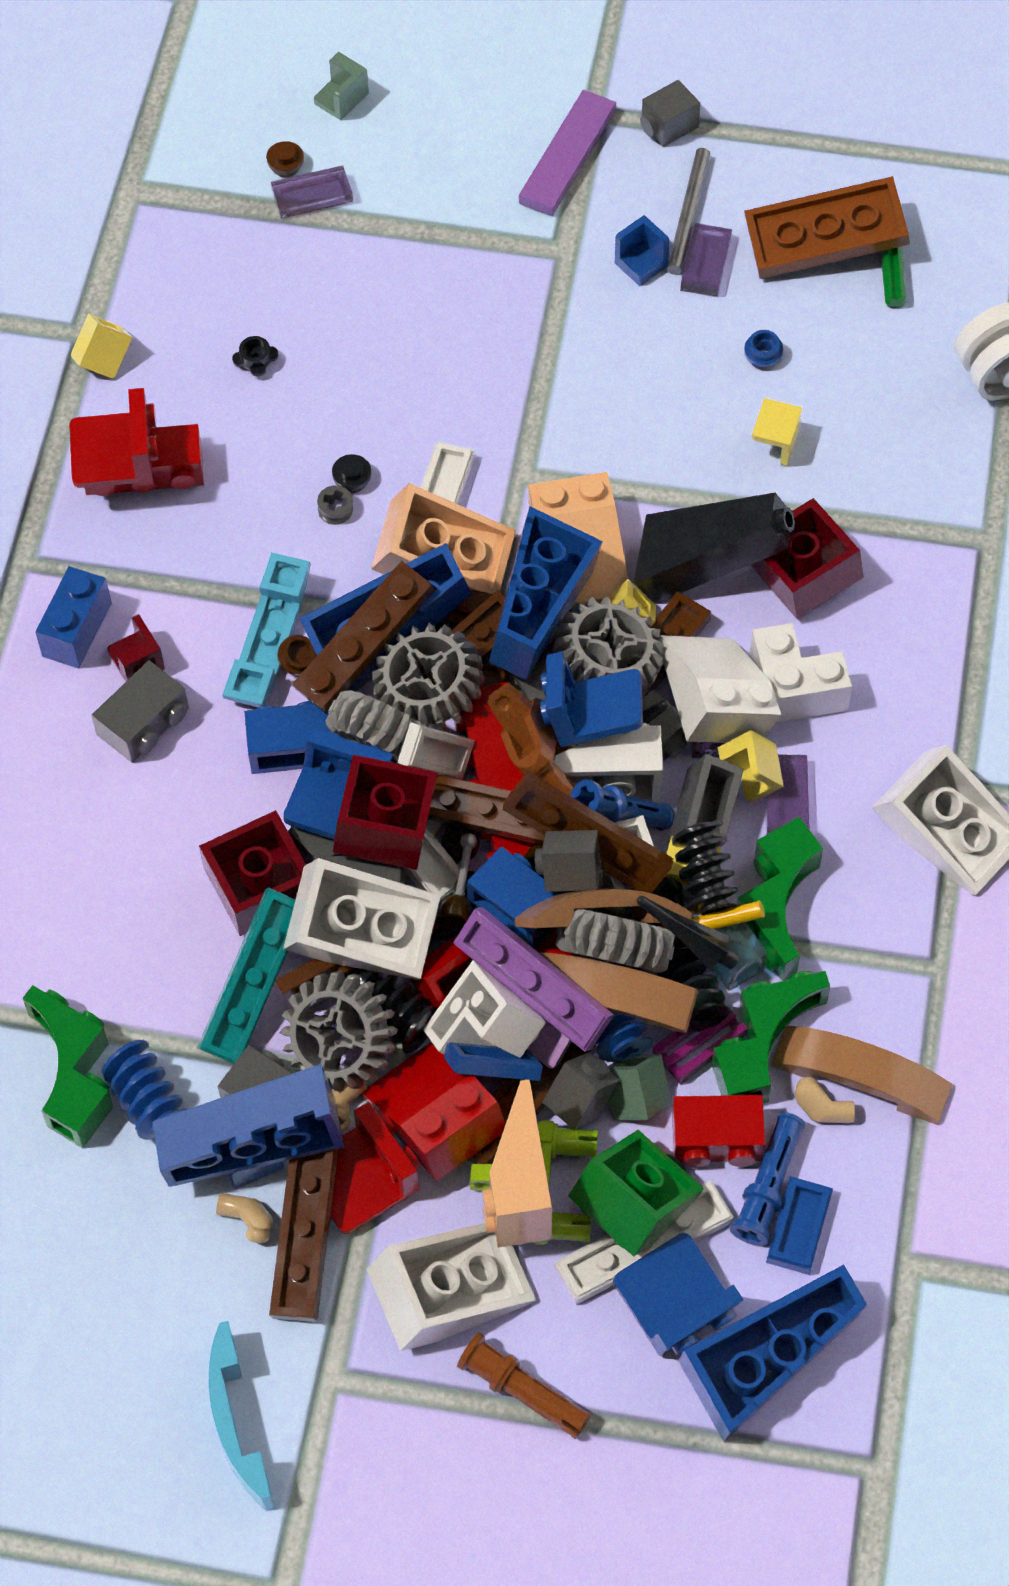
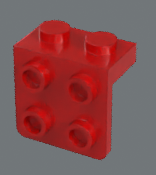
(114, 446)
(371, 1171)

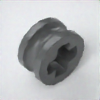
(327, 497)

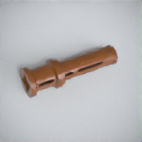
(505, 1375)

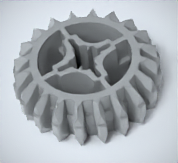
(620, 641)
(440, 657)
(369, 722)
(617, 941)
(351, 1001)

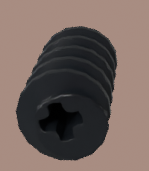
(704, 868)
(690, 971)
(407, 1015)

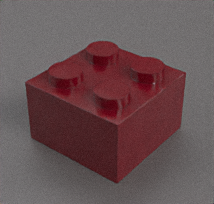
(815, 565)
(384, 812)
(249, 862)

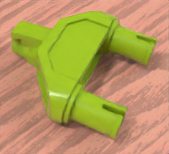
(553, 1142)

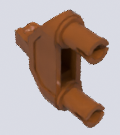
(527, 738)

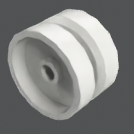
(985, 352)

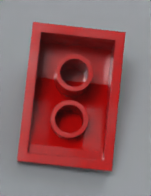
(437, 1111)

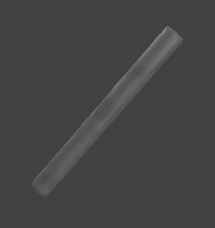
(688, 211)

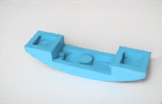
(273, 621)
(224, 1368)

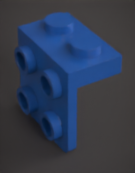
(591, 706)
(323, 780)
(675, 1294)

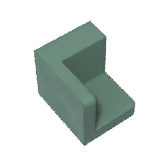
(346, 87)
(642, 1088)

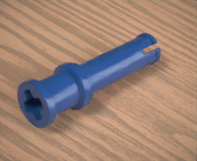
(617, 806)
(763, 1195)

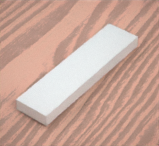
(596, 1264)

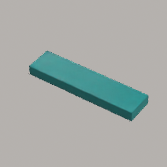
(249, 979)

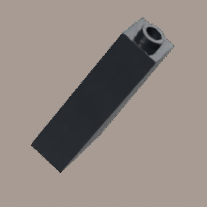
(709, 541)

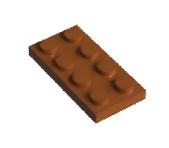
(826, 227)

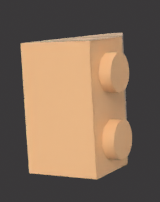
(590, 507)
(423, 521)
(519, 1195)

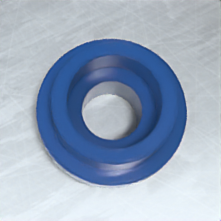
(766, 341)

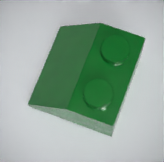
(634, 1192)

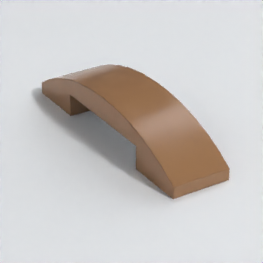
(559, 909)
(631, 991)
(865, 1068)

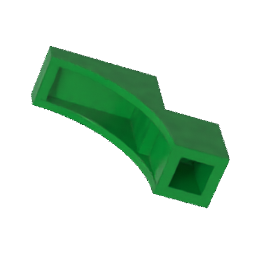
(783, 862)
(765, 1011)
(77, 1100)

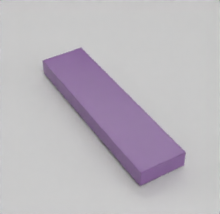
(567, 152)
(533, 979)

